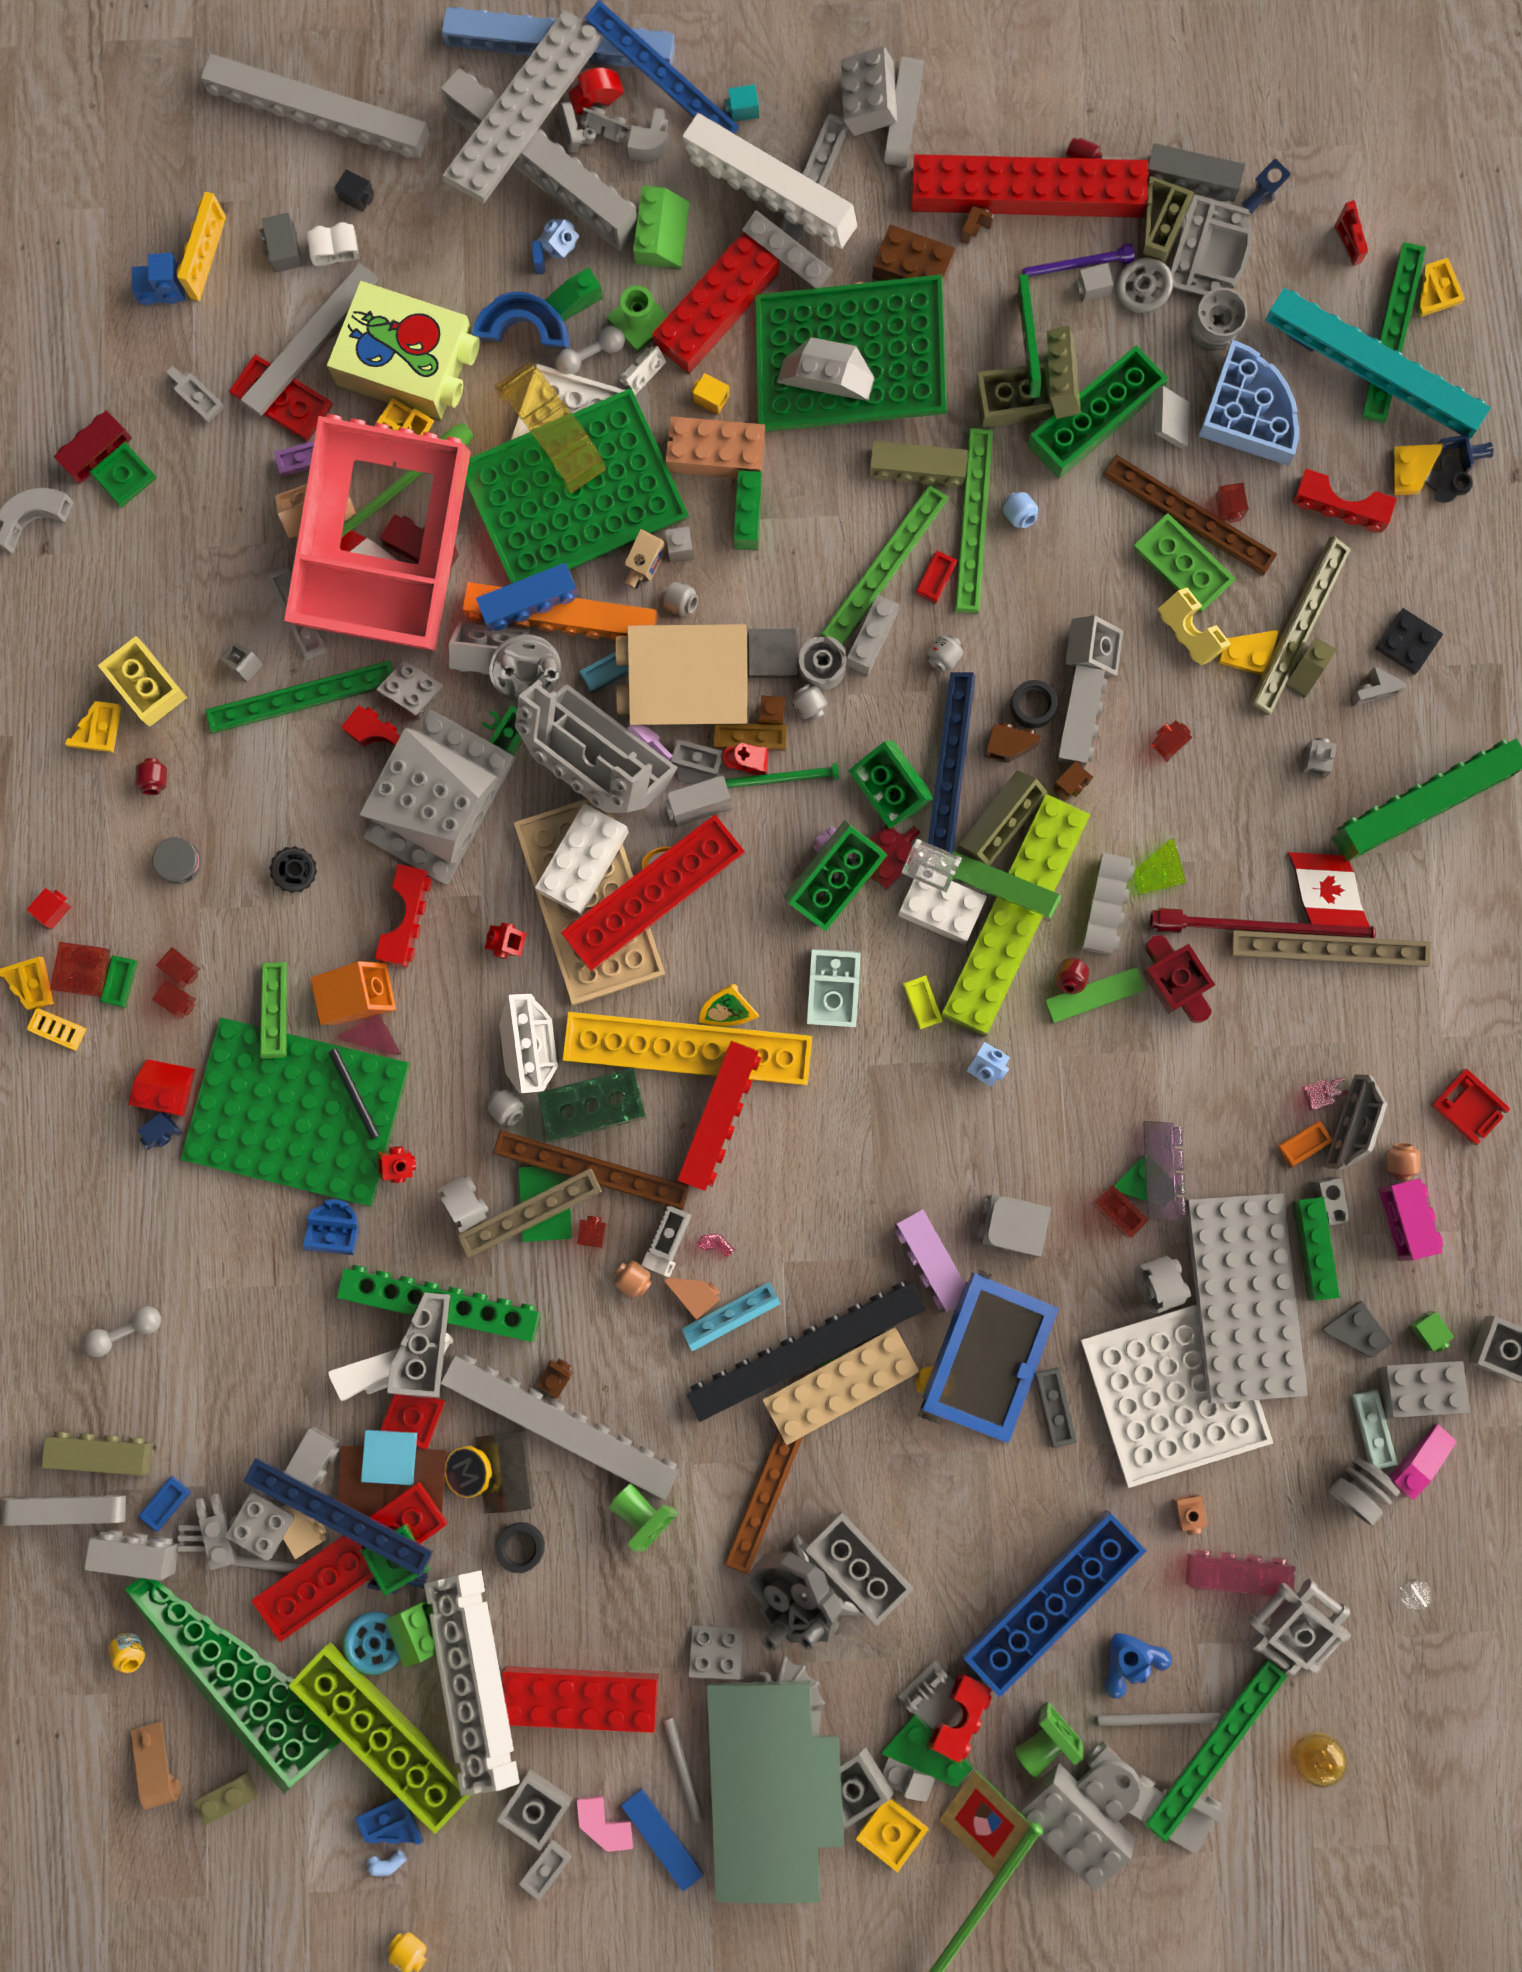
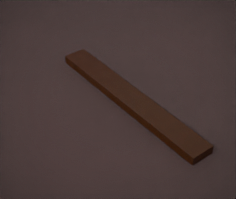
(1190, 515)
(606, 1173)

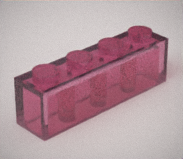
(1238, 1574)

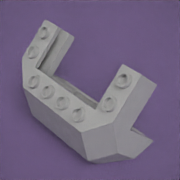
(590, 750)

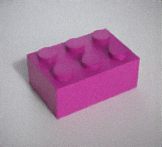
(1411, 1220)

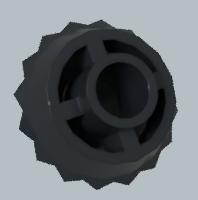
(288, 865)

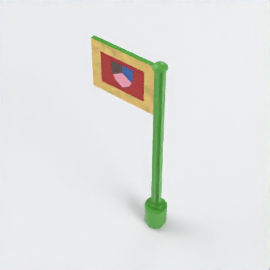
(995, 1836)

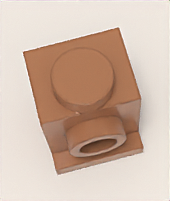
(1185, 1505)

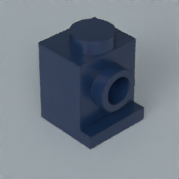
(158, 1131)

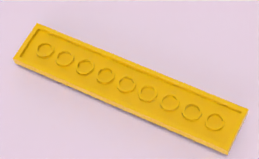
(682, 1047)

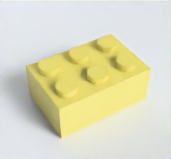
(142, 681)

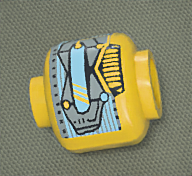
(126, 1652)

